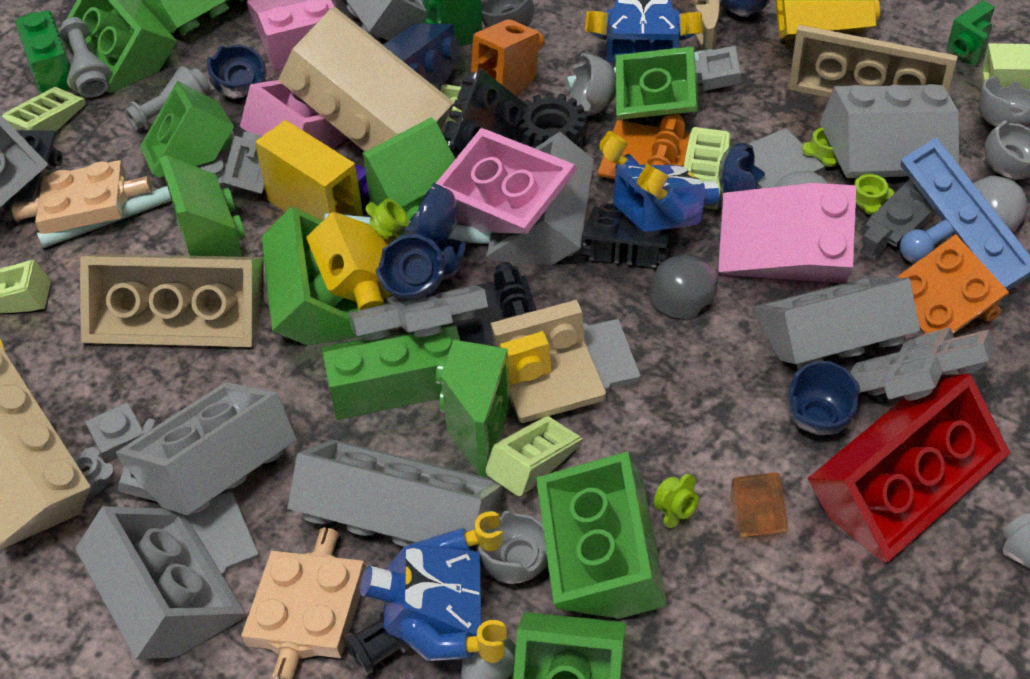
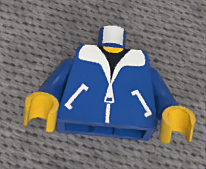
(642, 26)
(656, 194)
(436, 594)

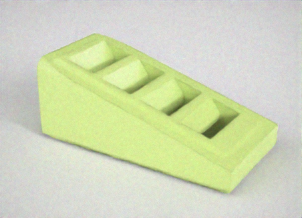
(36, 114)
(706, 145)
(23, 287)
(527, 455)

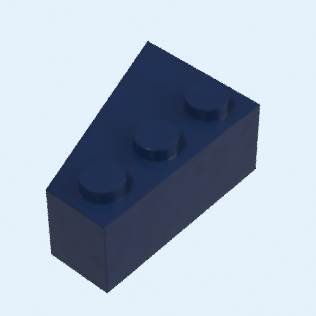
(428, 50)

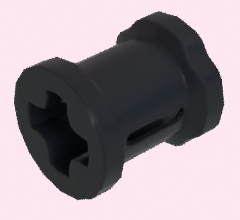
(372, 645)

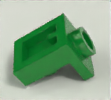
(971, 33)

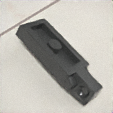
(896, 217)

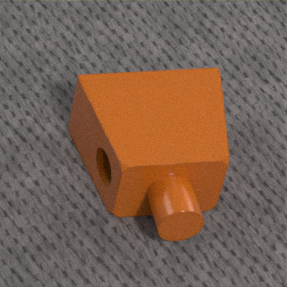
(507, 53)

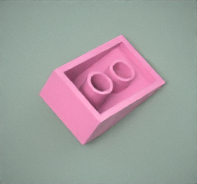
(284, 24)
(273, 102)
(504, 183)
(789, 232)

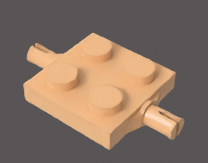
(81, 197)
(304, 604)

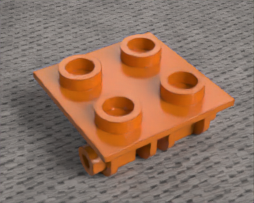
(651, 143)
(953, 288)

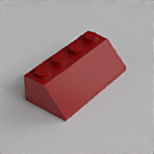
(910, 466)

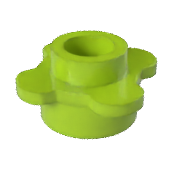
(820, 148)
(871, 192)
(387, 218)
(676, 499)

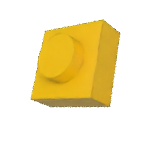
(528, 357)

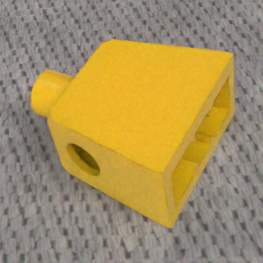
(348, 259)

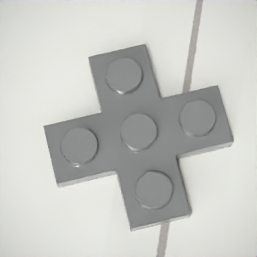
(421, 315)
(921, 363)

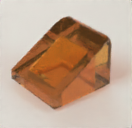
(758, 504)

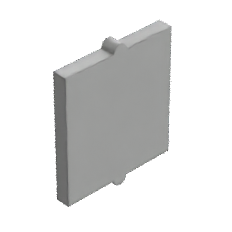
(780, 155)
(611, 354)
(224, 533)

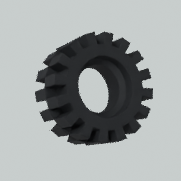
(555, 113)

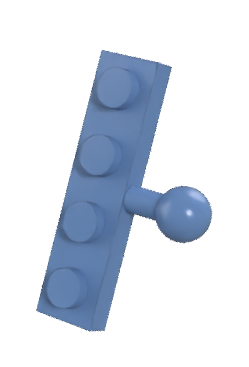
(962, 213)

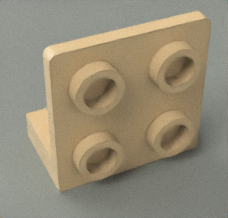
(573, 374)

